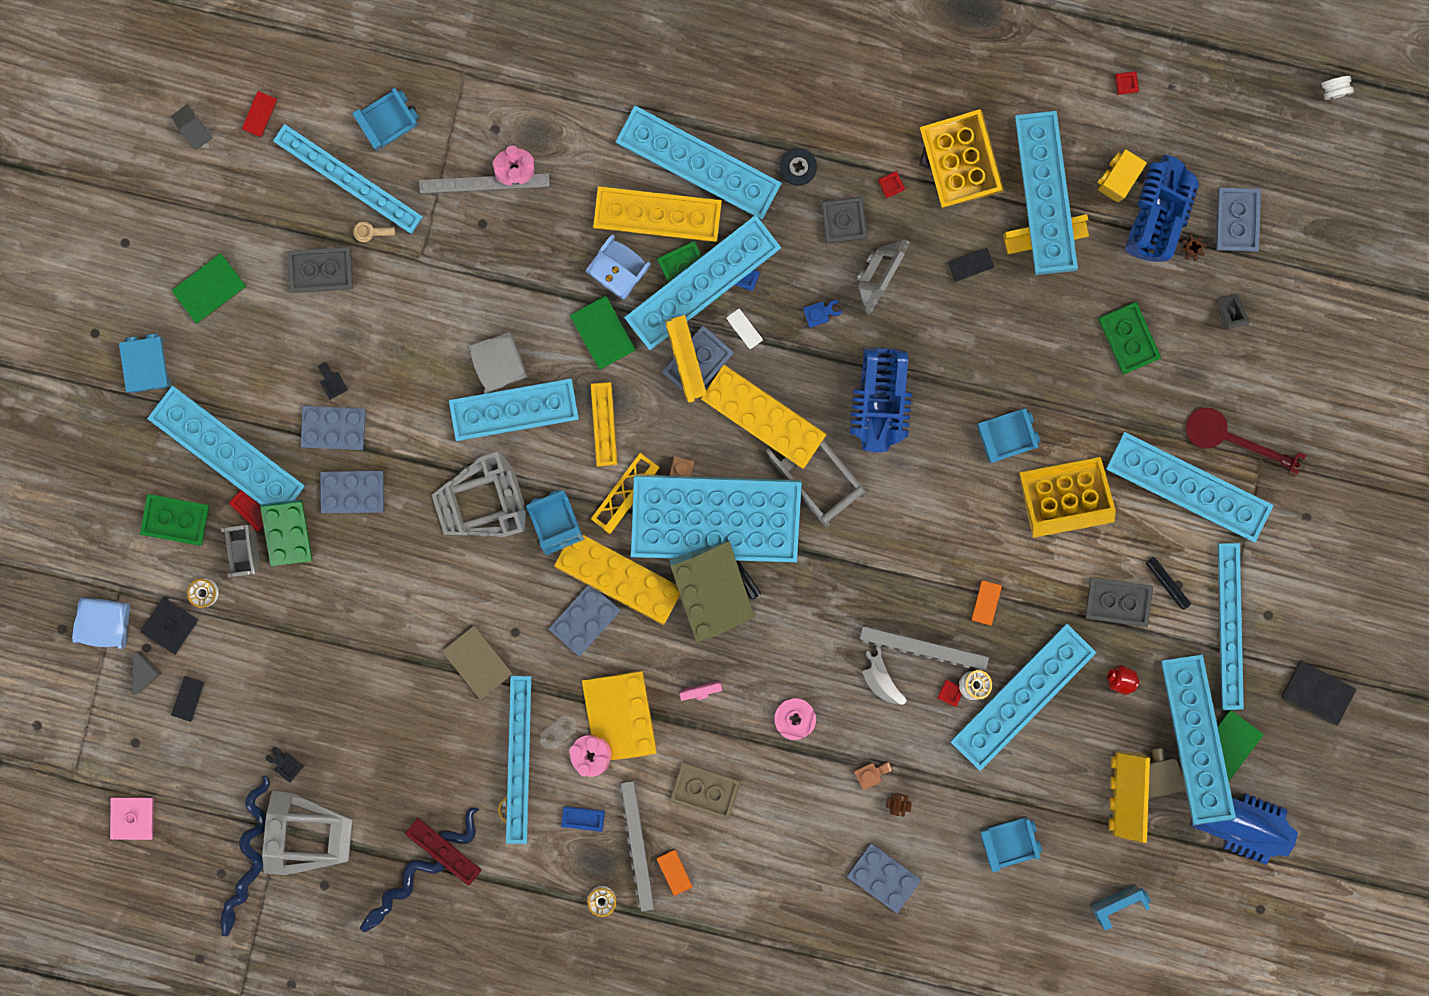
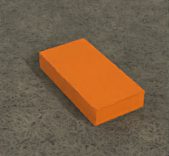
(986, 602)
(674, 872)

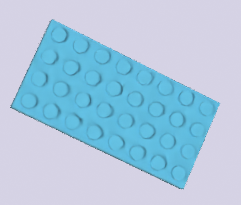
(694, 513)

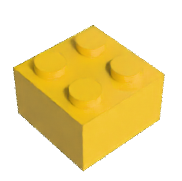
(1121, 176)

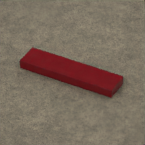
(443, 851)

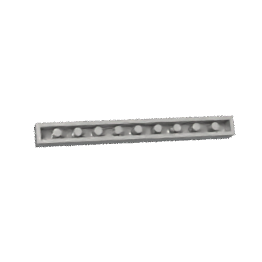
(479, 184)
(925, 648)
(637, 849)

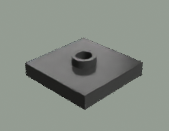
(844, 220)

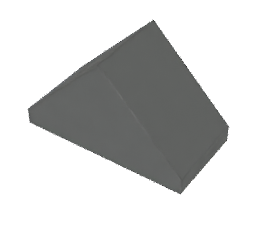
(191, 127)
(1232, 312)
(143, 672)

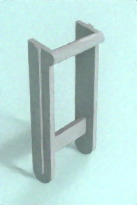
(786, 465)

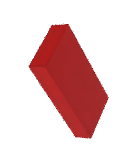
(259, 114)
(248, 509)

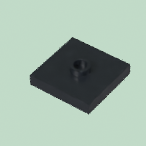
(169, 625)

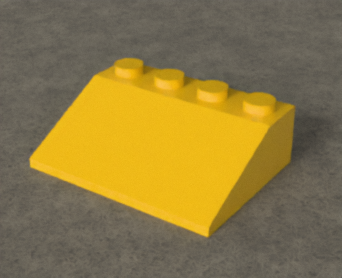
(962, 159)
(1067, 497)
(621, 713)
(1130, 795)

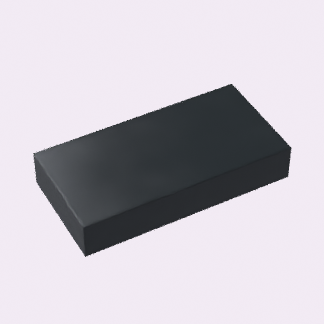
(971, 265)
(188, 698)

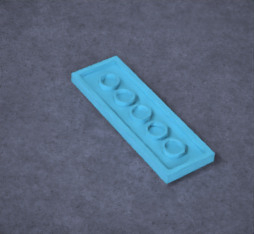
(513, 410)

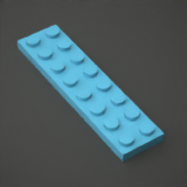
(698, 162)
(1046, 193)
(704, 281)
(224, 449)
(1189, 487)
(1023, 697)
(1198, 740)

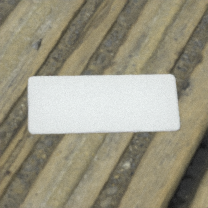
(744, 328)

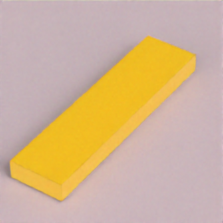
(604, 424)

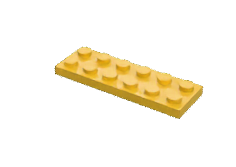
(657, 214)
(764, 416)
(619, 578)

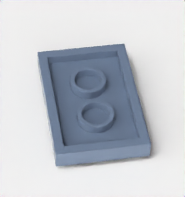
(1238, 219)
(710, 355)
(333, 428)
(352, 492)
(584, 620)
(883, 877)

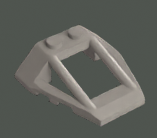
(865, 288)
(502, 474)
(275, 834)

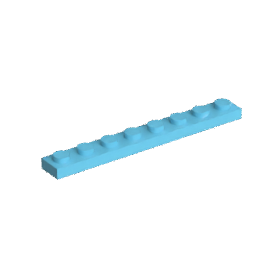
(348, 179)
(1230, 626)
(518, 760)

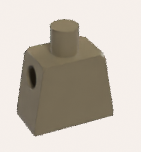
(1164, 774)

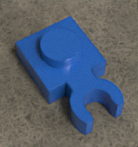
(818, 313)

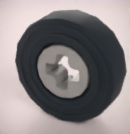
(803, 176)

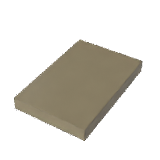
(477, 662)
(705, 790)

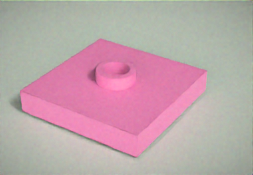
(700, 691)
(132, 818)

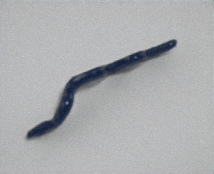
(228, 915)
(377, 915)

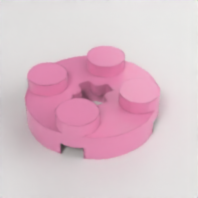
(513, 156)
(784, 724)
(579, 753)

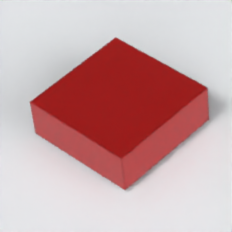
(1126, 83)
(891, 184)
(950, 693)

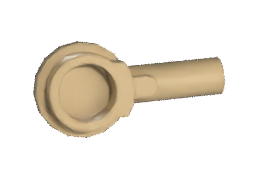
(364, 231)

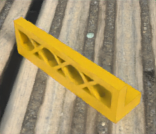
(1020, 240)
(685, 357)
(628, 502)

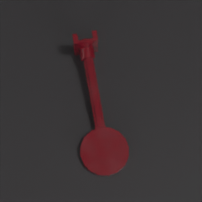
(1209, 428)

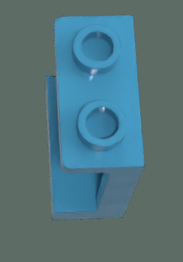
(386, 119)
(144, 364)
(1008, 435)
(554, 522)
(1010, 843)
(1117, 902)

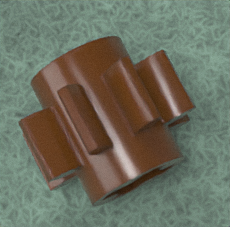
(1190, 253)
(898, 804)

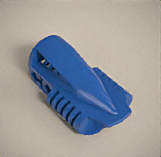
(1163, 205)
(881, 399)
(1256, 831)

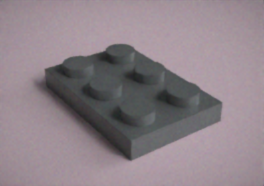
(320, 270)
(1119, 602)

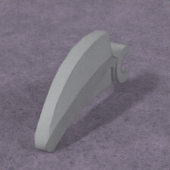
(880, 681)

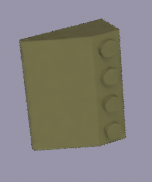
(712, 590)

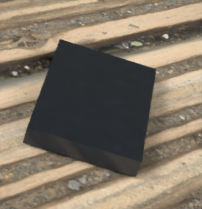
(1318, 693)

